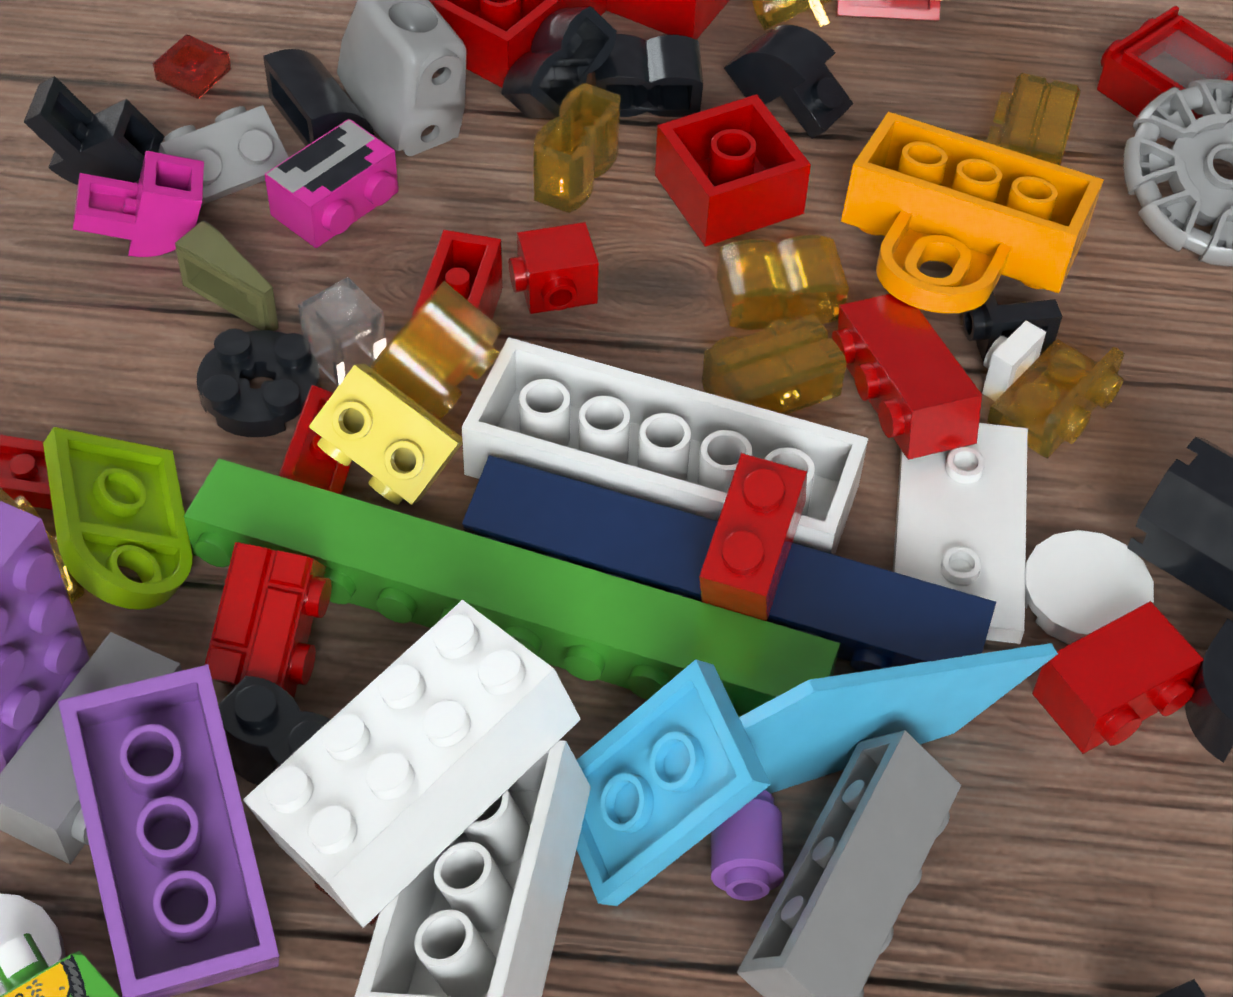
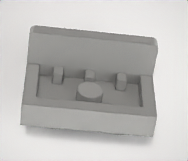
(233, 150)

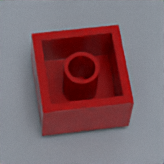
(731, 169)

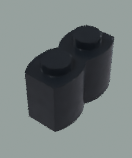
(561, 57)
(653, 75)
(264, 727)

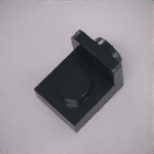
(994, 320)

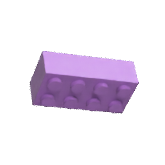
(37, 629)
(168, 835)

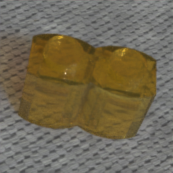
(576, 147)
(781, 280)
(439, 350)

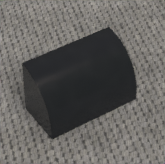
(308, 94)

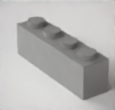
(853, 873)

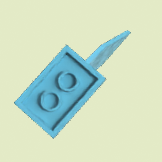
(693, 763)

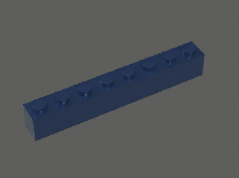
(870, 611)

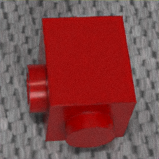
(555, 268)

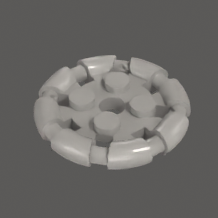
(1198, 189)

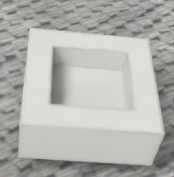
(1011, 358)

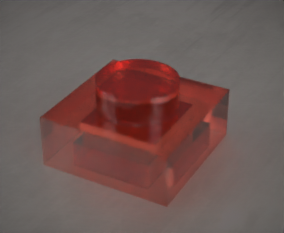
(192, 66)

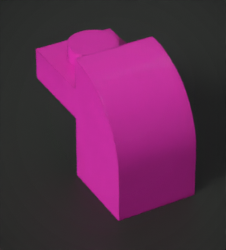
(146, 212)

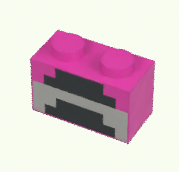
(332, 183)

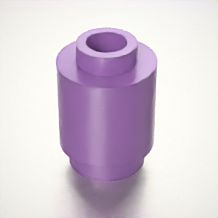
(749, 850)

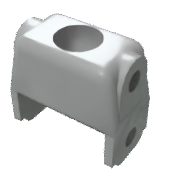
(389, 70)

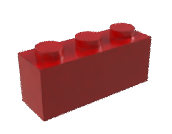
(908, 376)

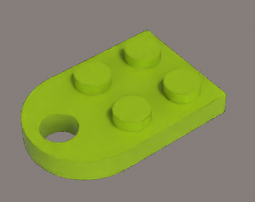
(116, 509)

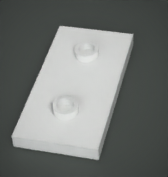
(967, 523)

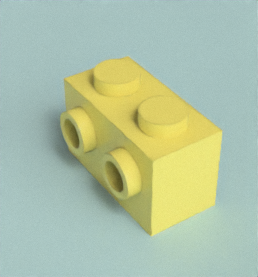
(385, 435)

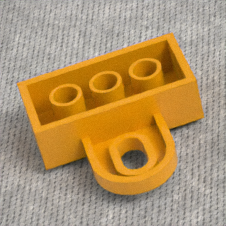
(965, 207)

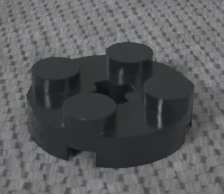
(249, 355)

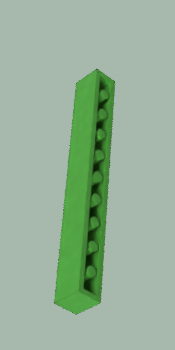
(554, 608)

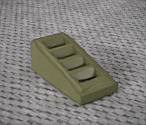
(225, 277)

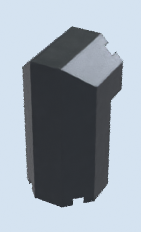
(1193, 523)

